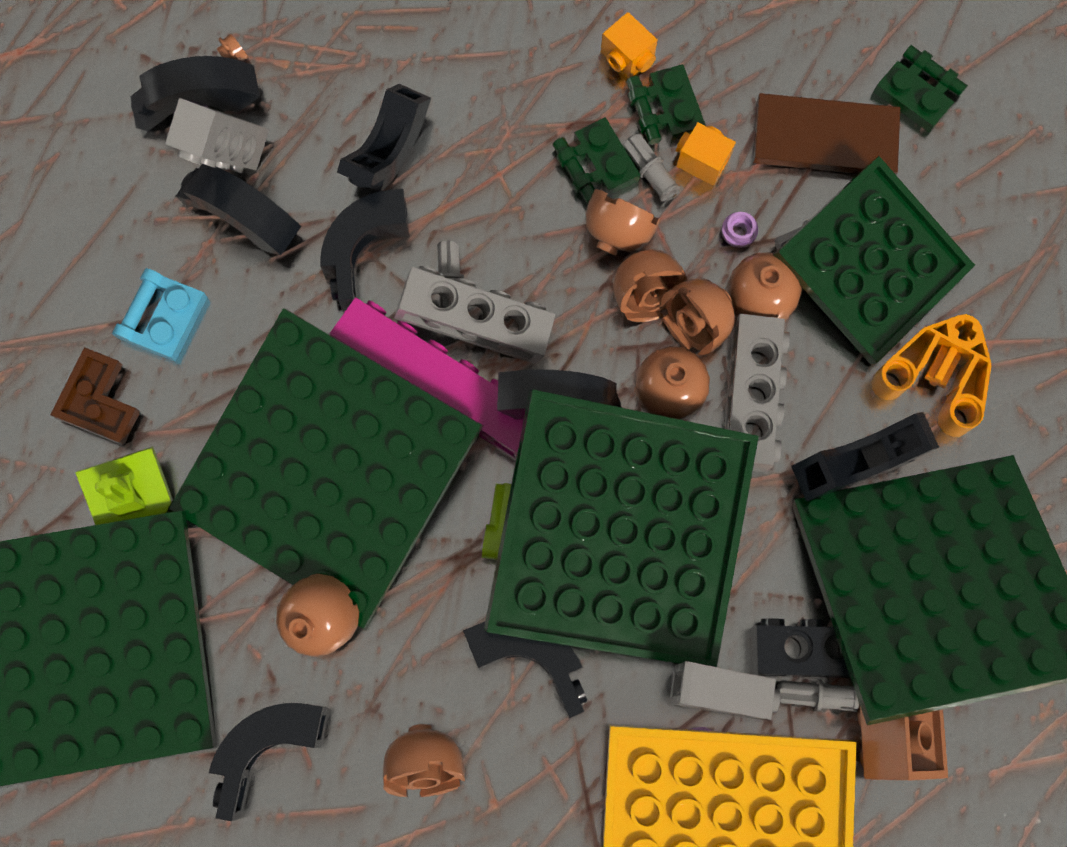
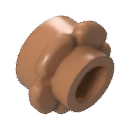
(231, 48)

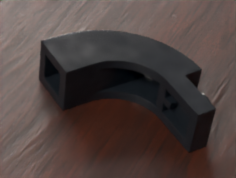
(198, 79)
(390, 140)
(240, 206)
(356, 228)
(515, 387)
(865, 458)
(554, 658)
(252, 737)

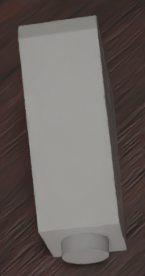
(724, 691)

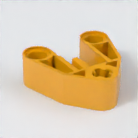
(969, 387)

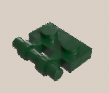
(914, 95)
(675, 102)
(605, 156)

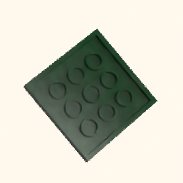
(874, 260)

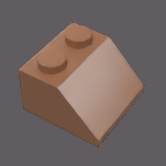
(904, 748)

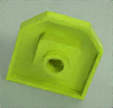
(125, 487)

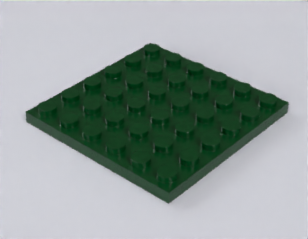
(325, 464)
(621, 531)
(940, 588)
(100, 649)

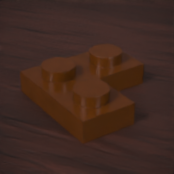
(86, 401)

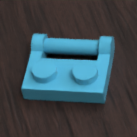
(171, 319)

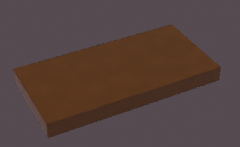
(824, 133)

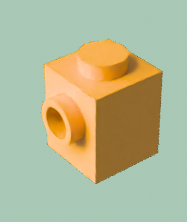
(629, 46)
(704, 153)

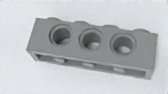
(215, 137)
(454, 321)
(766, 336)

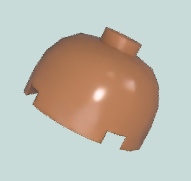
(618, 223)
(643, 281)
(763, 287)
(698, 314)
(672, 383)
(317, 615)
(422, 761)

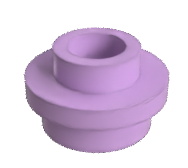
(742, 220)

